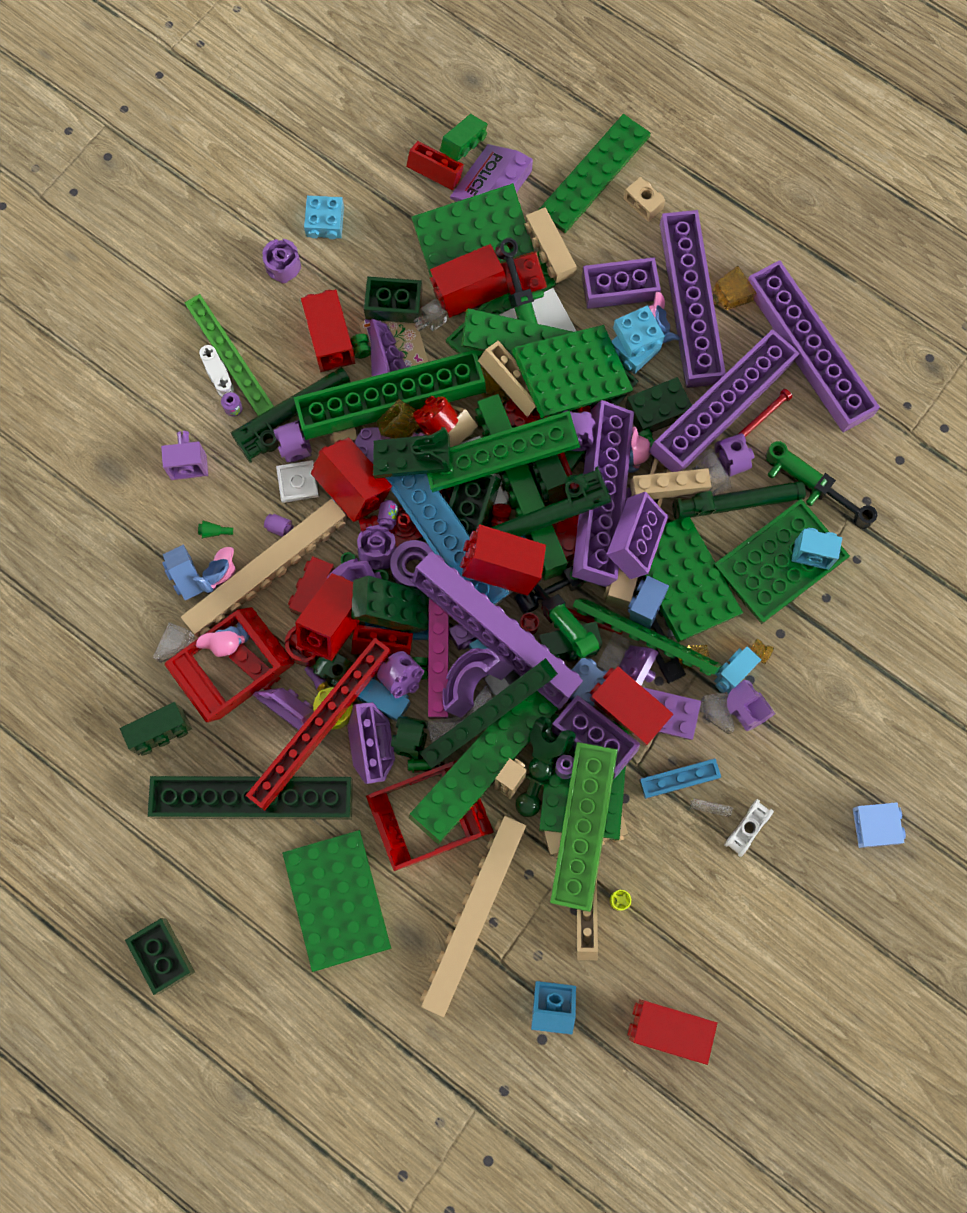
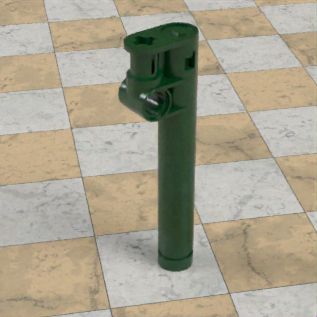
(253, 434)
(589, 495)
(707, 503)

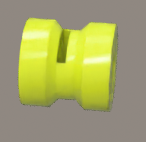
(623, 900)

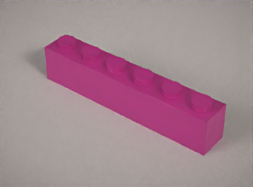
(438, 660)

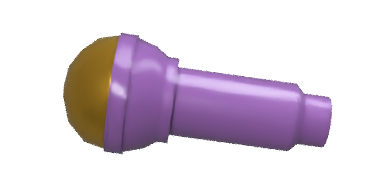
(319, 682)

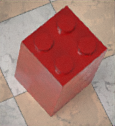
(469, 281)
(328, 330)
(349, 479)
(503, 560)
(327, 618)
(630, 705)
(672, 1031)

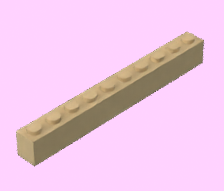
(265, 568)
(471, 921)

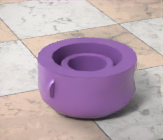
(402, 555)

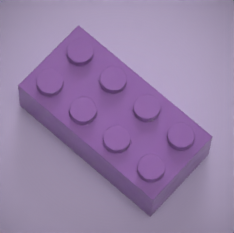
(620, 282)
(637, 535)
(685, 713)
(596, 729)

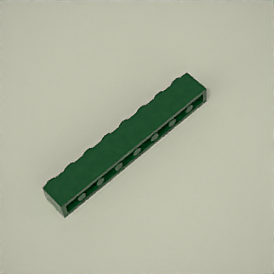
(489, 713)

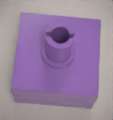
(184, 459)

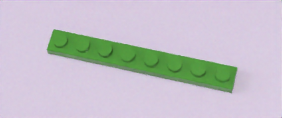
(229, 355)

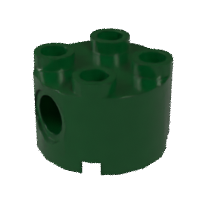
(323, 668)
(410, 737)

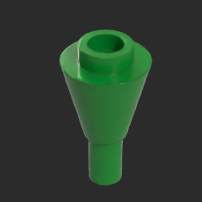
(210, 529)

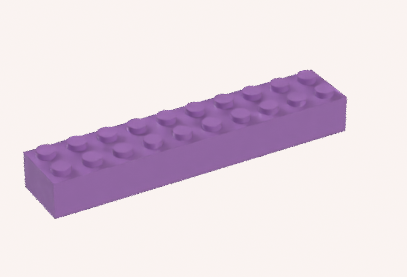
(692, 298)
(819, 354)
(724, 402)
(597, 526)
(492, 625)

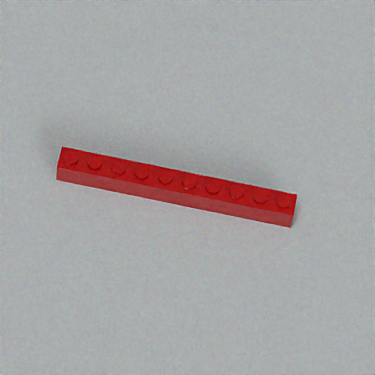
(319, 724)

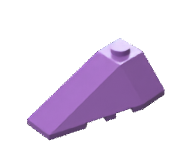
(384, 354)

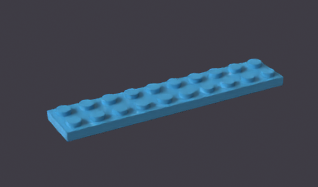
(438, 525)

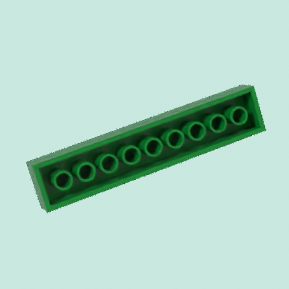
(371, 397)
(521, 487)
(478, 768)

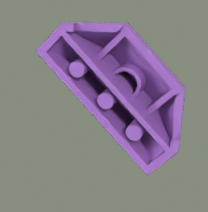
(286, 705)
(370, 742)

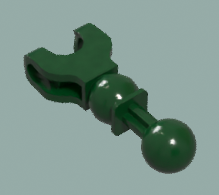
(545, 754)

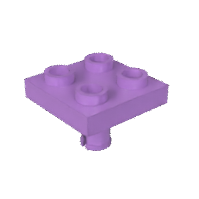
(638, 662)

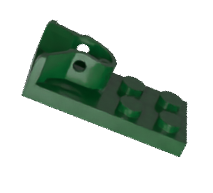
(412, 455)

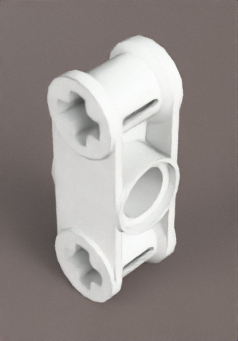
(216, 370)
(757, 816)

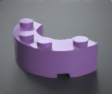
(467, 673)

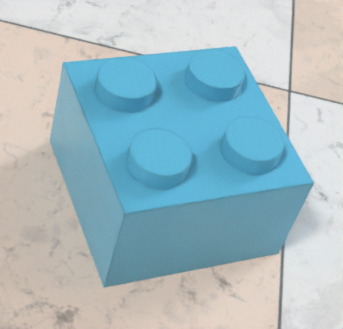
(816, 548)

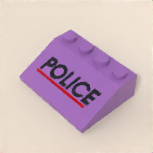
(493, 170)

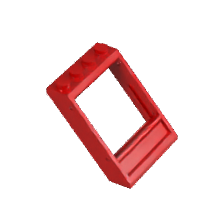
(201, 689)
(474, 823)

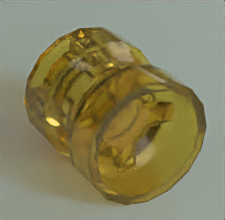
(762, 651)

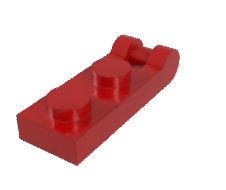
(251, 664)

